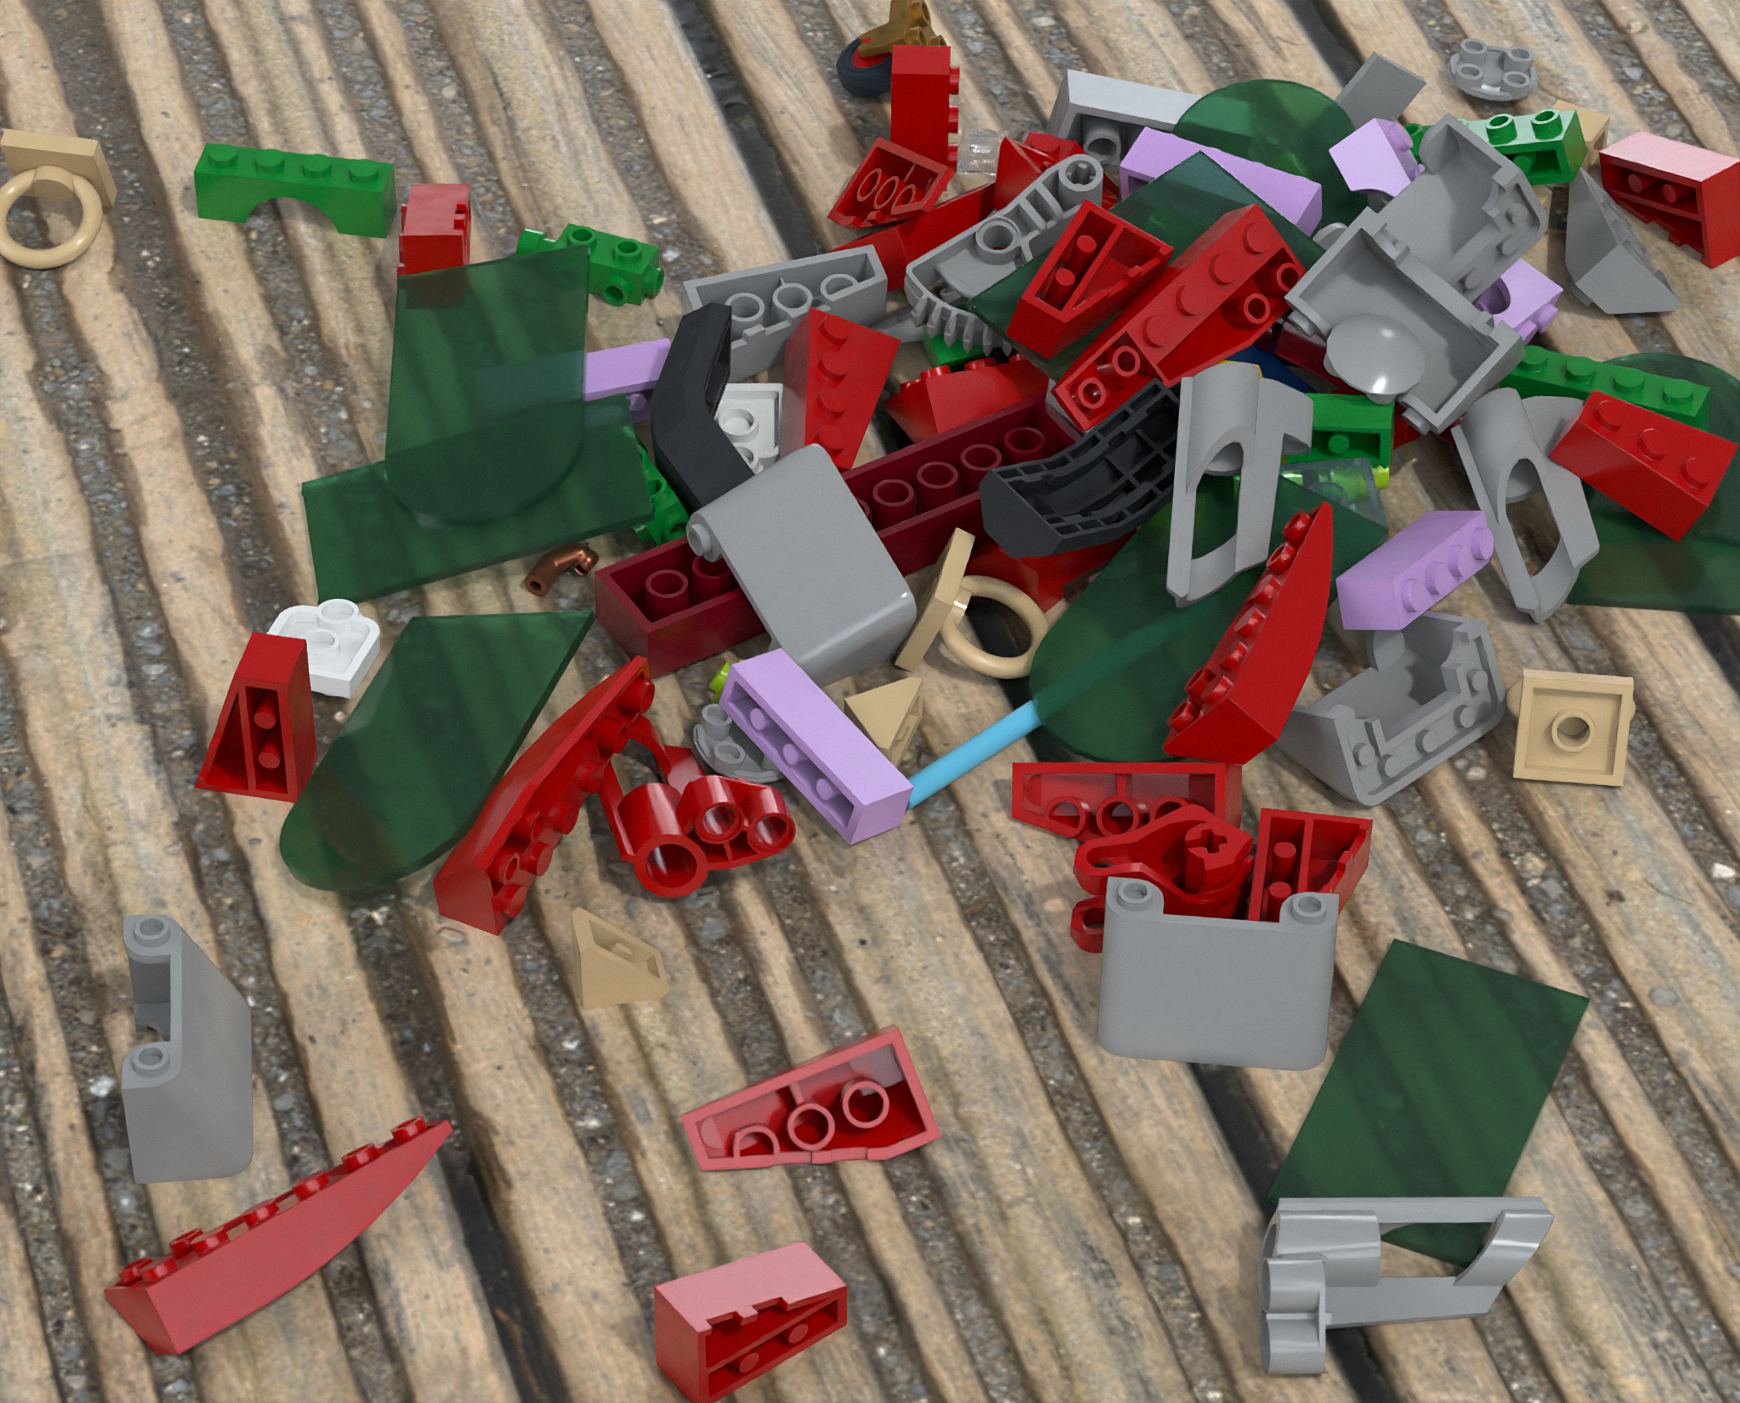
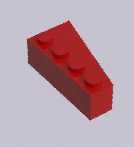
(832, 384)

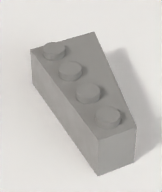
(1111, 113)
(775, 298)

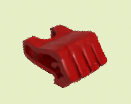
(1187, 854)

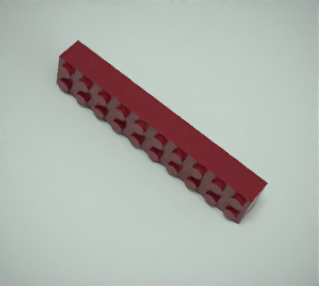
(686, 608)

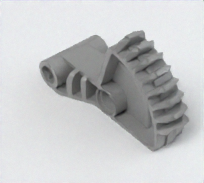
(1023, 228)

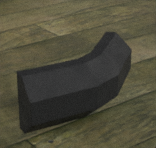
(685, 437)
(1092, 488)

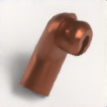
(556, 561)

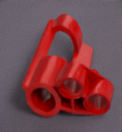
(691, 819)

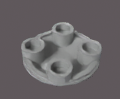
(1493, 71)
(1375, 356)
(730, 750)

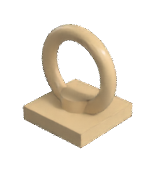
(57, 171)
(943, 604)
(1571, 726)

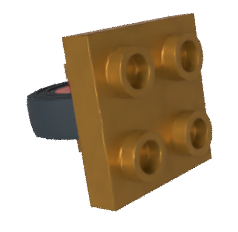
(867, 61)

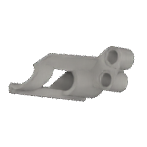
(1226, 428)
(1507, 461)
(1326, 1260)

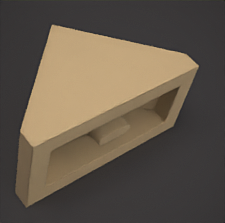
(888, 715)
(613, 964)

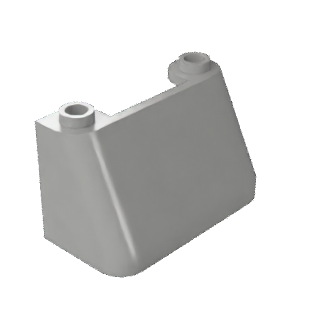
(1464, 212)
(1380, 276)
(809, 566)
(1405, 714)
(1216, 984)
(193, 1091)

